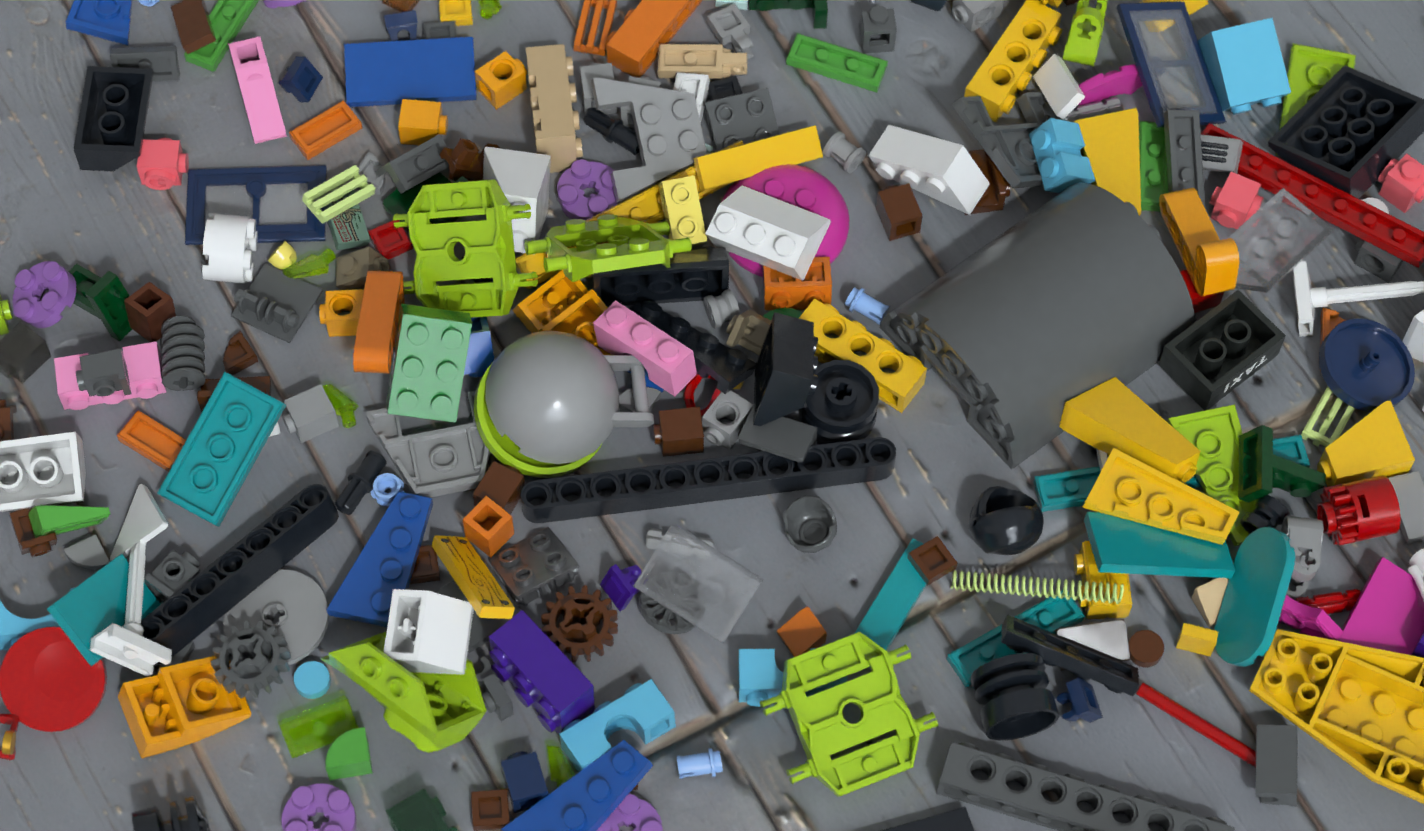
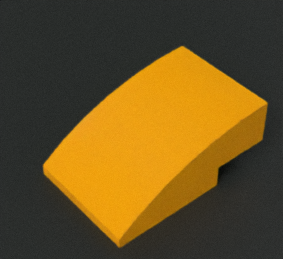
(562, 308)
(179, 707)

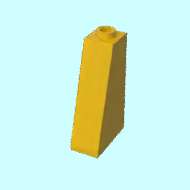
(1114, 153)
(1118, 419)

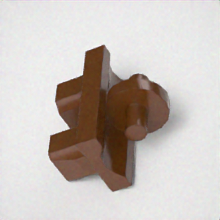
(465, 160)

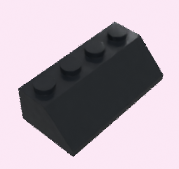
(689, 279)

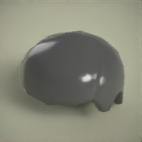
(810, 524)

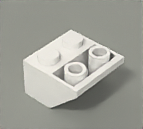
(428, 632)

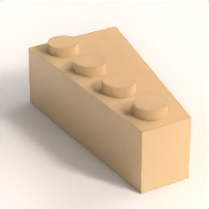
(552, 105)

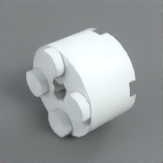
(229, 248)

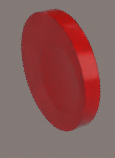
(50, 681)

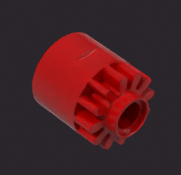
(1359, 510)

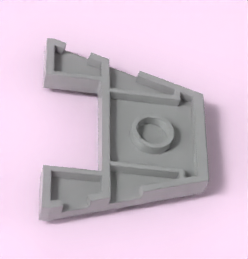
(665, 130)
(437, 459)

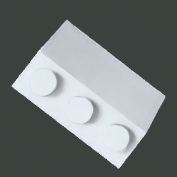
(768, 231)
(41, 471)

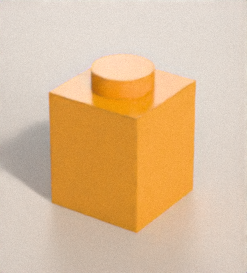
(421, 121)

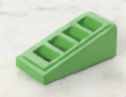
(63, 519)

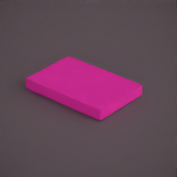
(1387, 611)

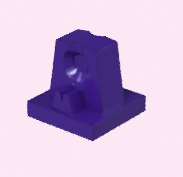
(619, 585)

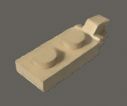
(700, 59)

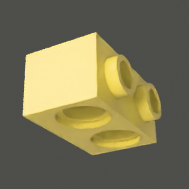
(683, 209)

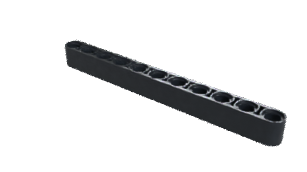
(696, 491)

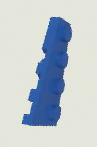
(101, 19)
(384, 562)
(589, 796)

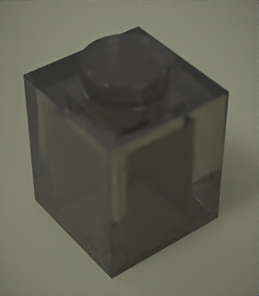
(22, 353)

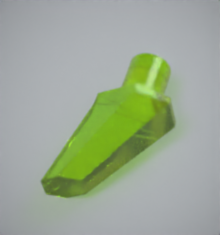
(489, 8)
(311, 265)
(342, 404)
(559, 765)

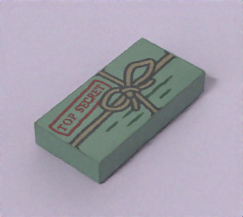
(348, 227)

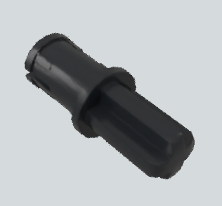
(612, 130)
(360, 482)

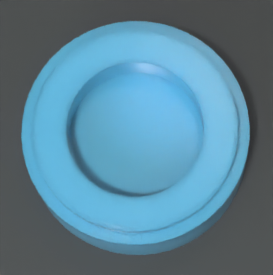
(312, 679)

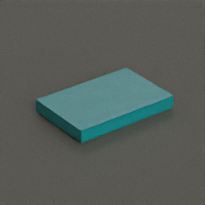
(97, 605)

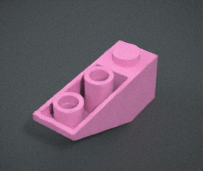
(257, 90)

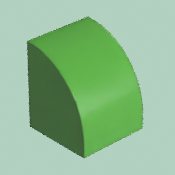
(349, 755)

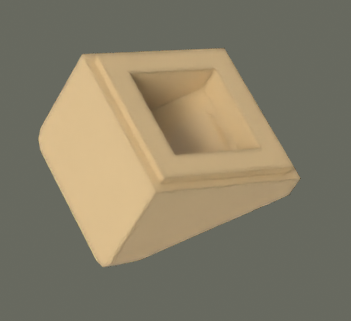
(1209, 599)

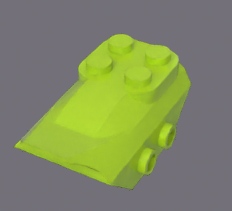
(423, 707)

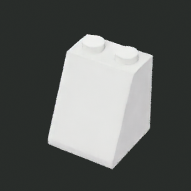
(524, 180)

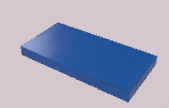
(410, 70)

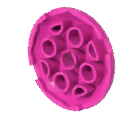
(808, 191)

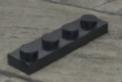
(1080, 660)

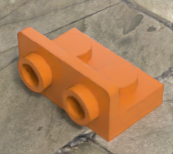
(792, 293)

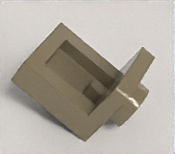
(353, 267)
(748, 331)

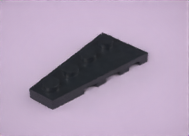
(711, 357)

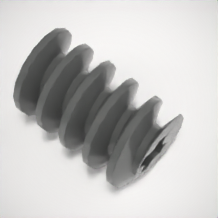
(182, 354)

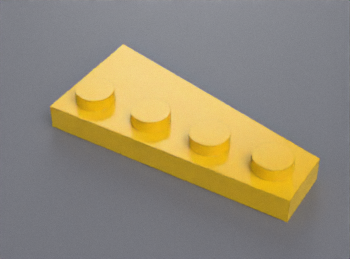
(1152, 498)

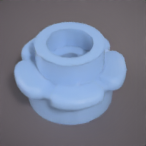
(383, 482)

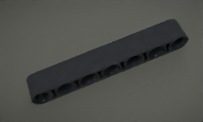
(241, 569)

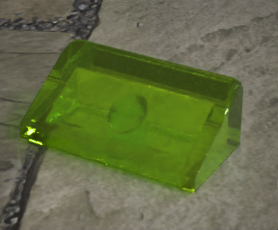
(317, 726)

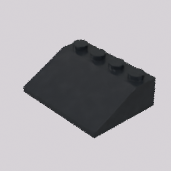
(1351, 130)

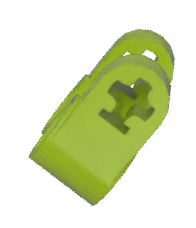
(1085, 33)

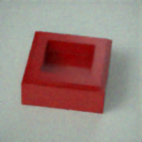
(390, 240)

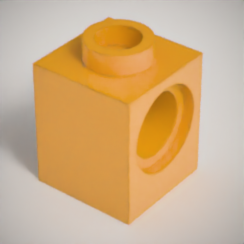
(500, 91)
(340, 301)

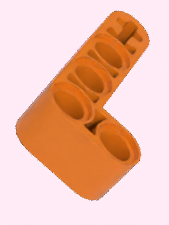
(378, 321)

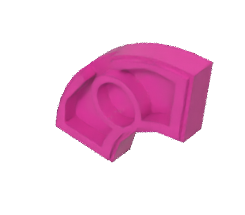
(1111, 84)
(1309, 619)

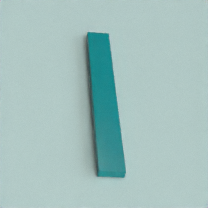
(1073, 487)

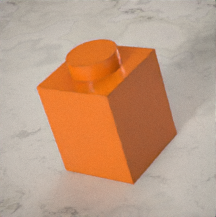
(488, 526)

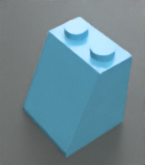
(1246, 65)

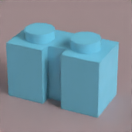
(1059, 156)

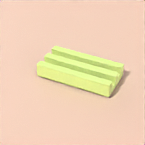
(332, 184)
(1319, 437)

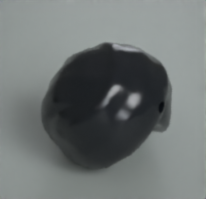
(1005, 521)

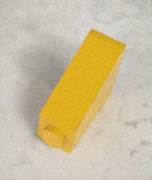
(1368, 449)

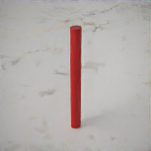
(1197, 723)

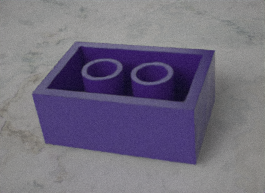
(540, 673)

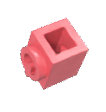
(162, 163)
(1402, 182)
(1235, 201)

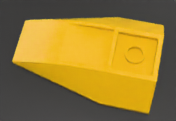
(1353, 702)

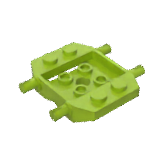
(486, 245)
(629, 246)
(821, 719)

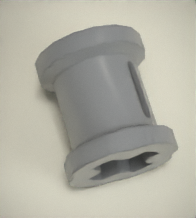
(844, 152)

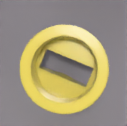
(283, 256)

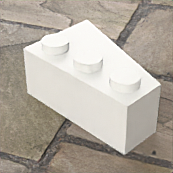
(930, 166)

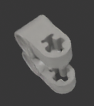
(1306, 538)

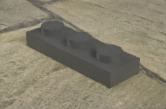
(1184, 151)

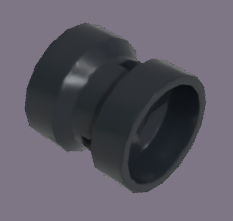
(1268, 513)

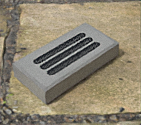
(1220, 153)

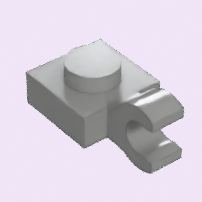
(731, 26)

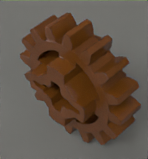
(582, 609)

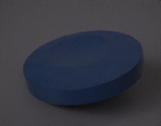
(1366, 364)

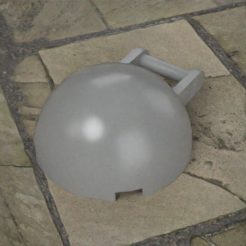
(561, 396)

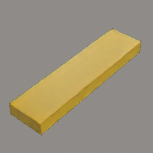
(750, 158)

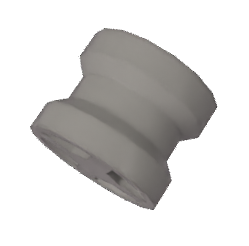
(721, 308)

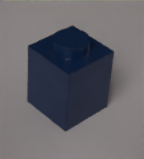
(524, 780)

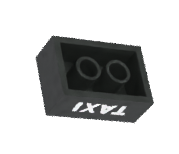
(1221, 350)

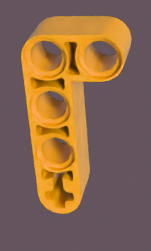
(1209, 261)

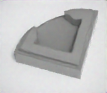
(367, 167)
(626, 399)
(88, 554)

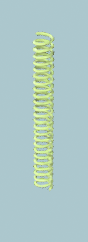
(1036, 591)

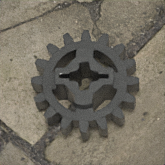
(250, 661)

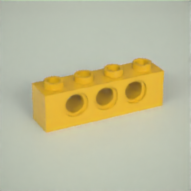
(1033, 22)
(895, 388)

